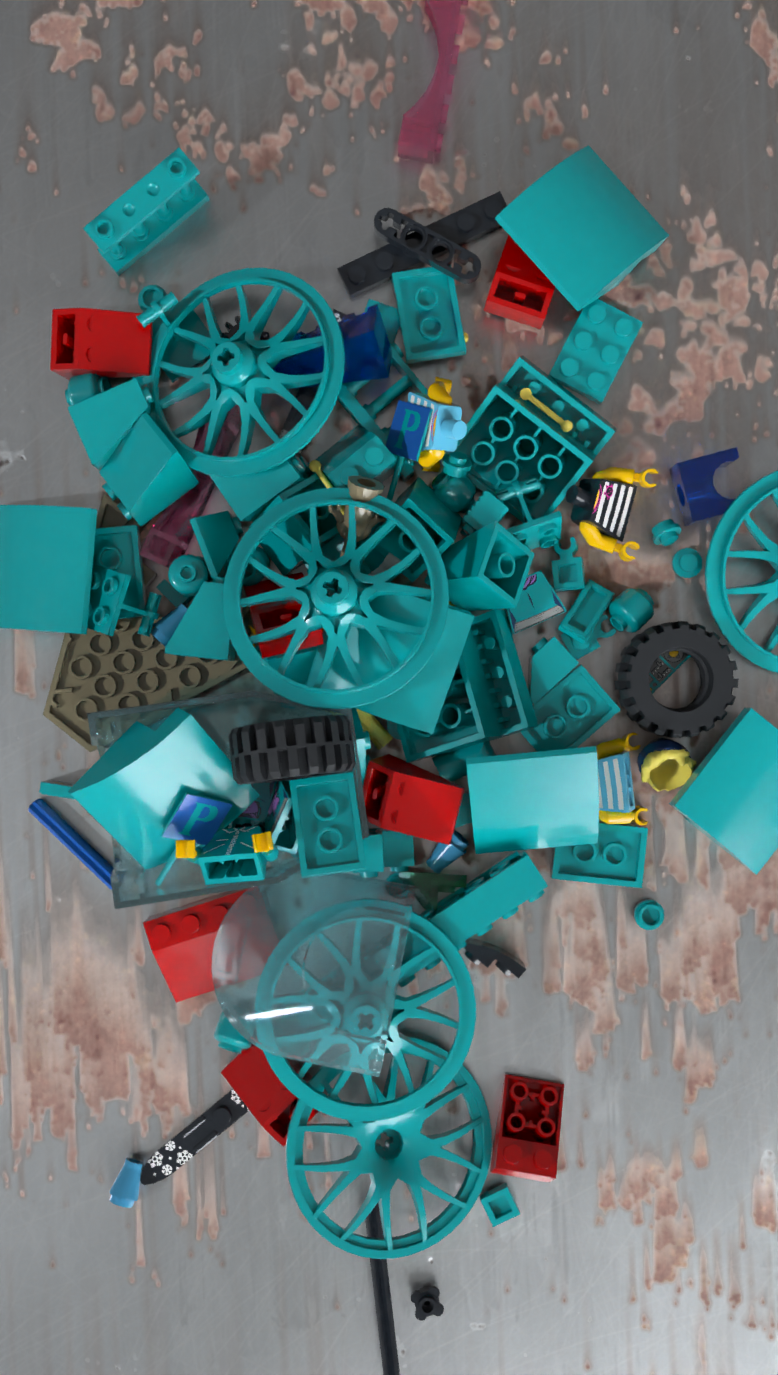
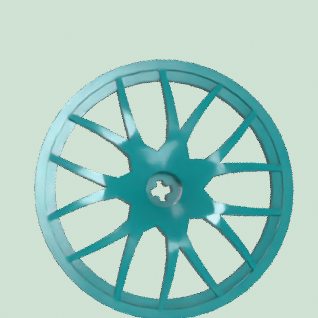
(248, 372)
(716, 567)
(341, 610)
(403, 1008)
(391, 1162)

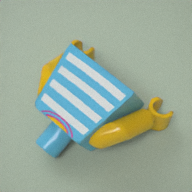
(444, 425)
(616, 784)

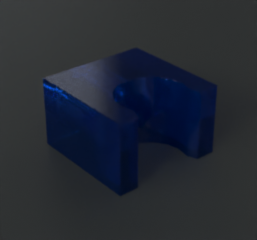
(695, 486)

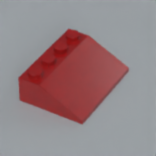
(185, 940)

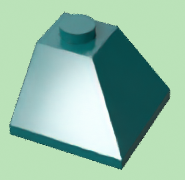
(218, 538)

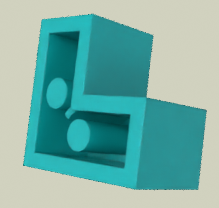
(387, 849)

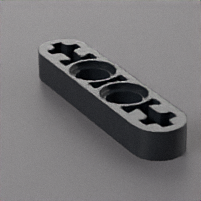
(424, 250)

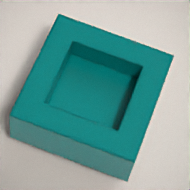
(499, 1204)

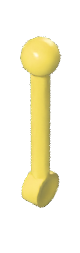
(526, 394)
(315, 466)

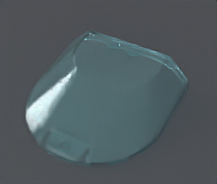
(315, 967)

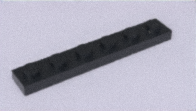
(458, 227)

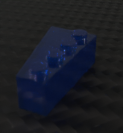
(365, 347)

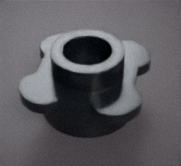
(425, 1294)

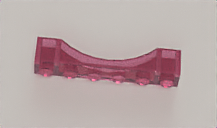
(420, 125)
(173, 531)

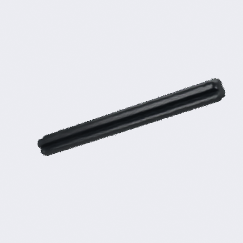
(383, 1299)

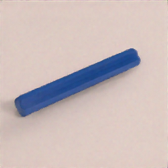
(72, 840)

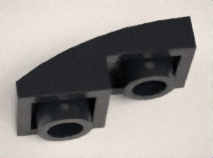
(486, 953)

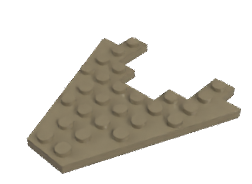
(127, 668)

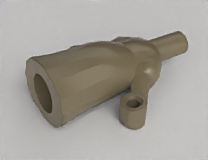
(361, 490)

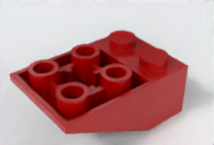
(519, 288)
(99, 343)
(275, 614)
(411, 799)
(263, 1091)
(528, 1129)

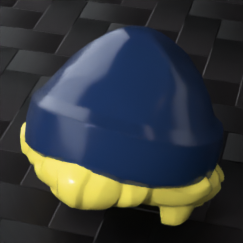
(665, 764)

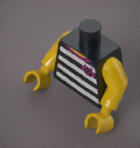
(604, 507)

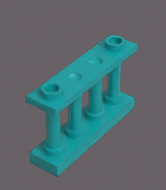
(147, 212)
(366, 414)

